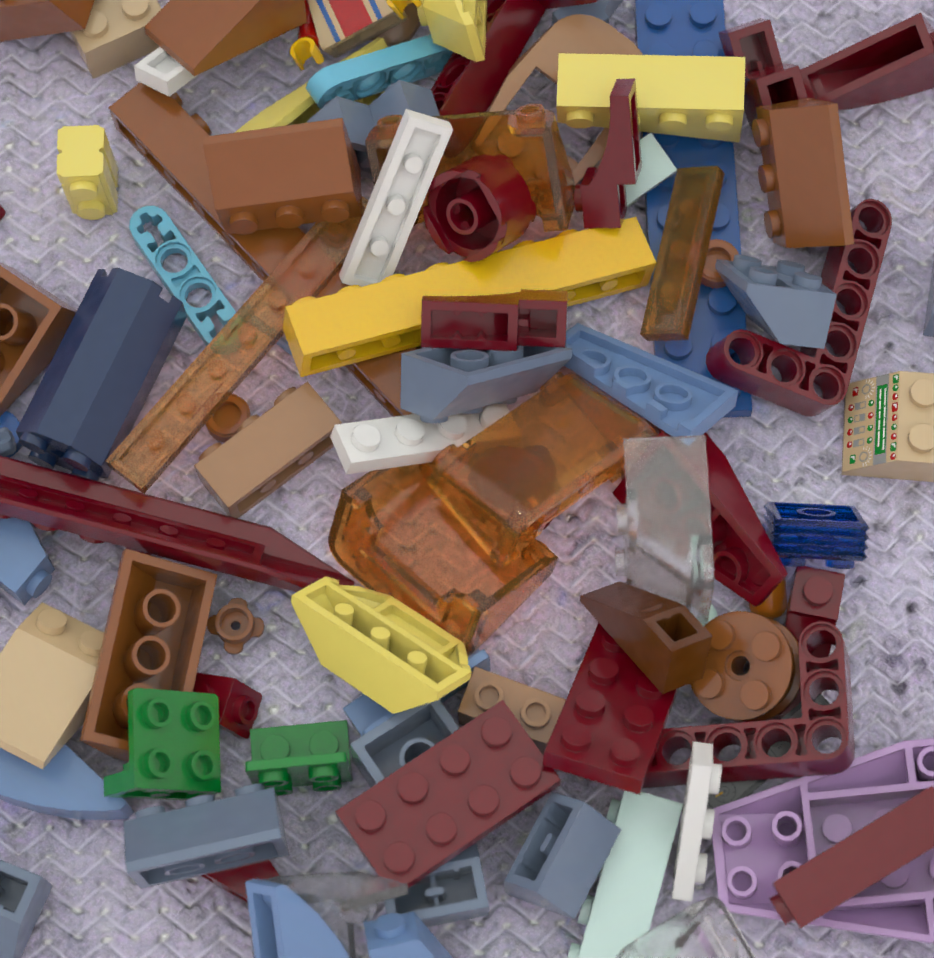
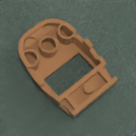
(569, 35)

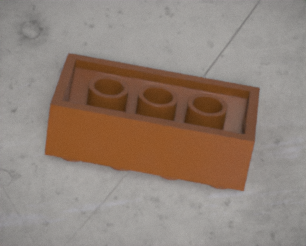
(147, 643)

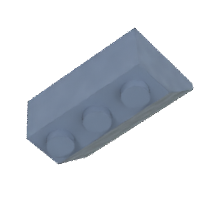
(466, 380)
(204, 836)

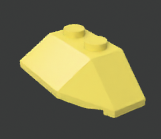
(457, 25)
(380, 644)

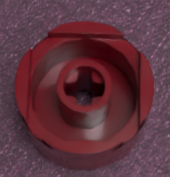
(478, 207)

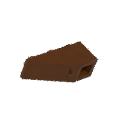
(653, 632)

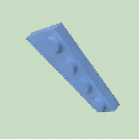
(648, 385)

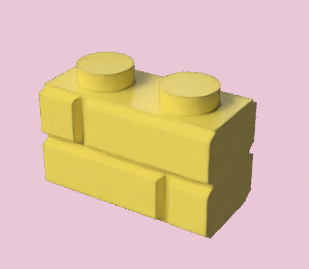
(87, 171)

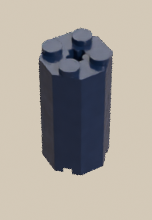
(101, 374)

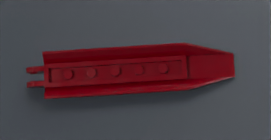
(156, 526)

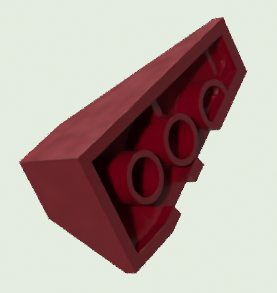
(741, 548)

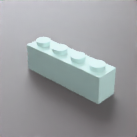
(629, 875)

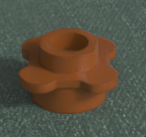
(221, 624)

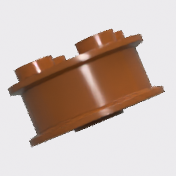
(773, 671)

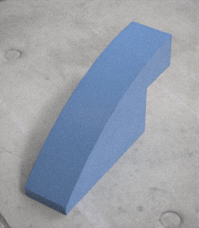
(61, 789)
(287, 925)

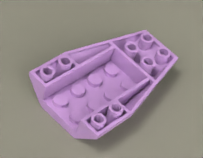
(796, 821)

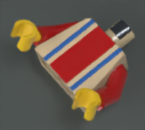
(344, 25)

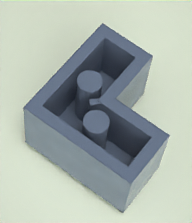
(361, 118)

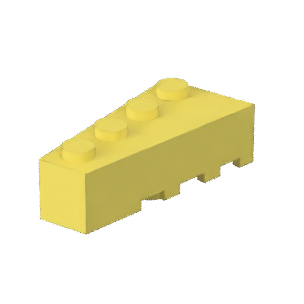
(673, 92)

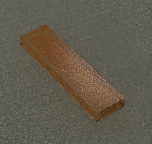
(682, 254)

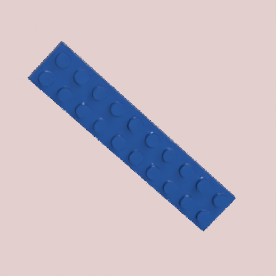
(693, 30)

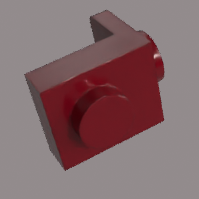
(237, 702)

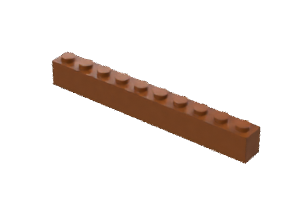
(175, 149)

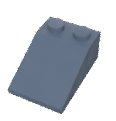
(401, 740)

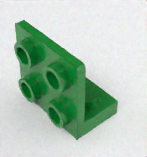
(170, 746)
(301, 756)

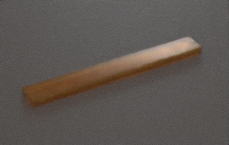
(231, 354)

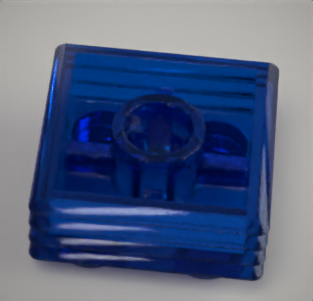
(816, 532)

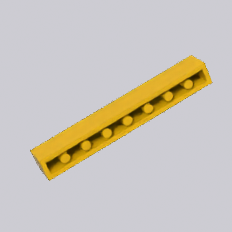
(387, 315)

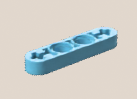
(377, 70)
(188, 279)

